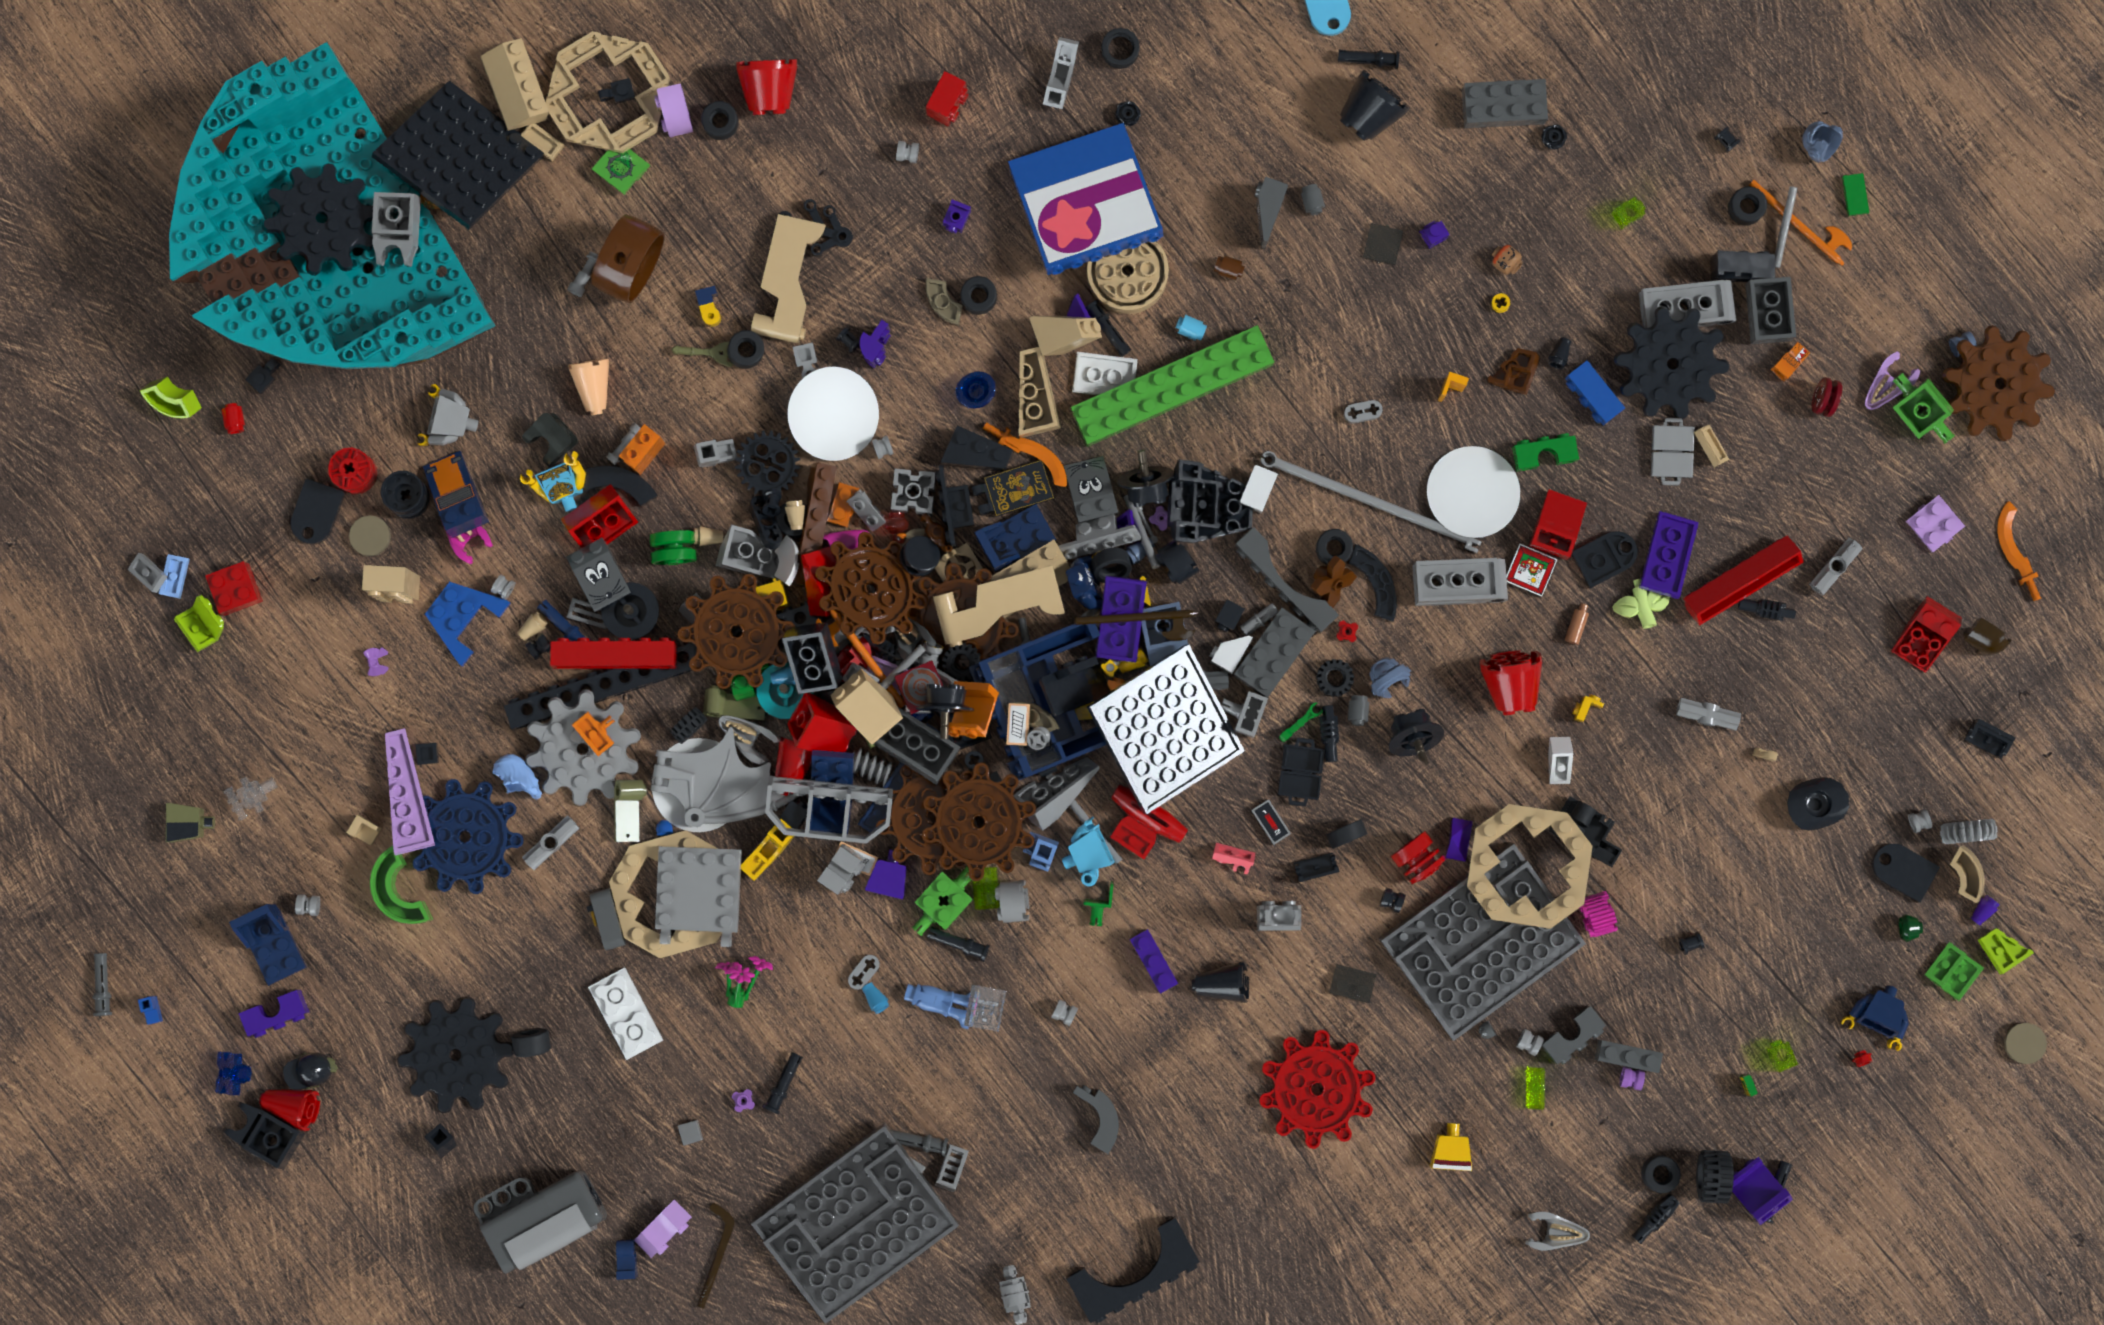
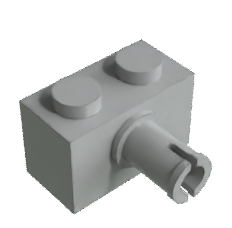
(1248, 714)

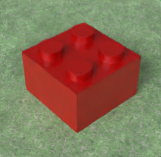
(947, 98)
(234, 588)

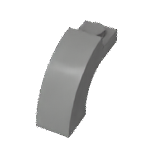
(1061, 73)

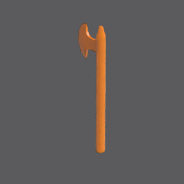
(1838, 237)
(835, 627)

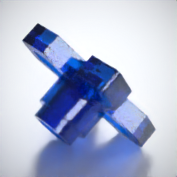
(231, 1073)

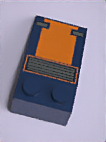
(455, 494)

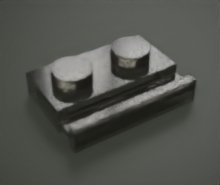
(1352, 983)

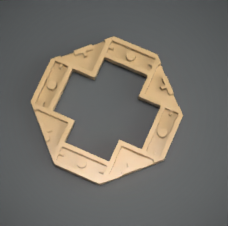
(564, 83)
(1535, 821)
(629, 906)

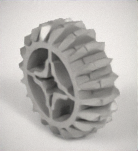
(1968, 831)

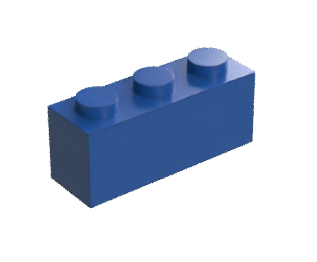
(1594, 393)

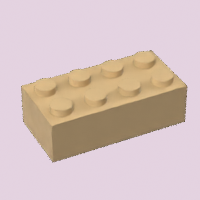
(391, 583)

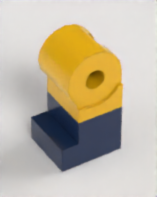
(707, 306)

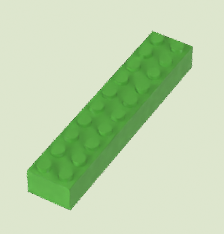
(1172, 386)

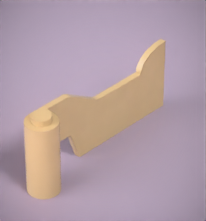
(782, 278)
(995, 600)

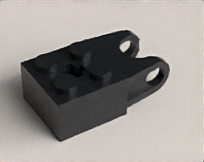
(259, 1132)

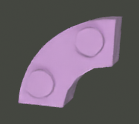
(674, 110)
(663, 1228)

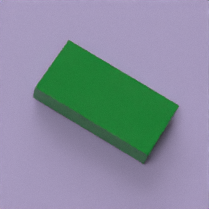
(1855, 194)

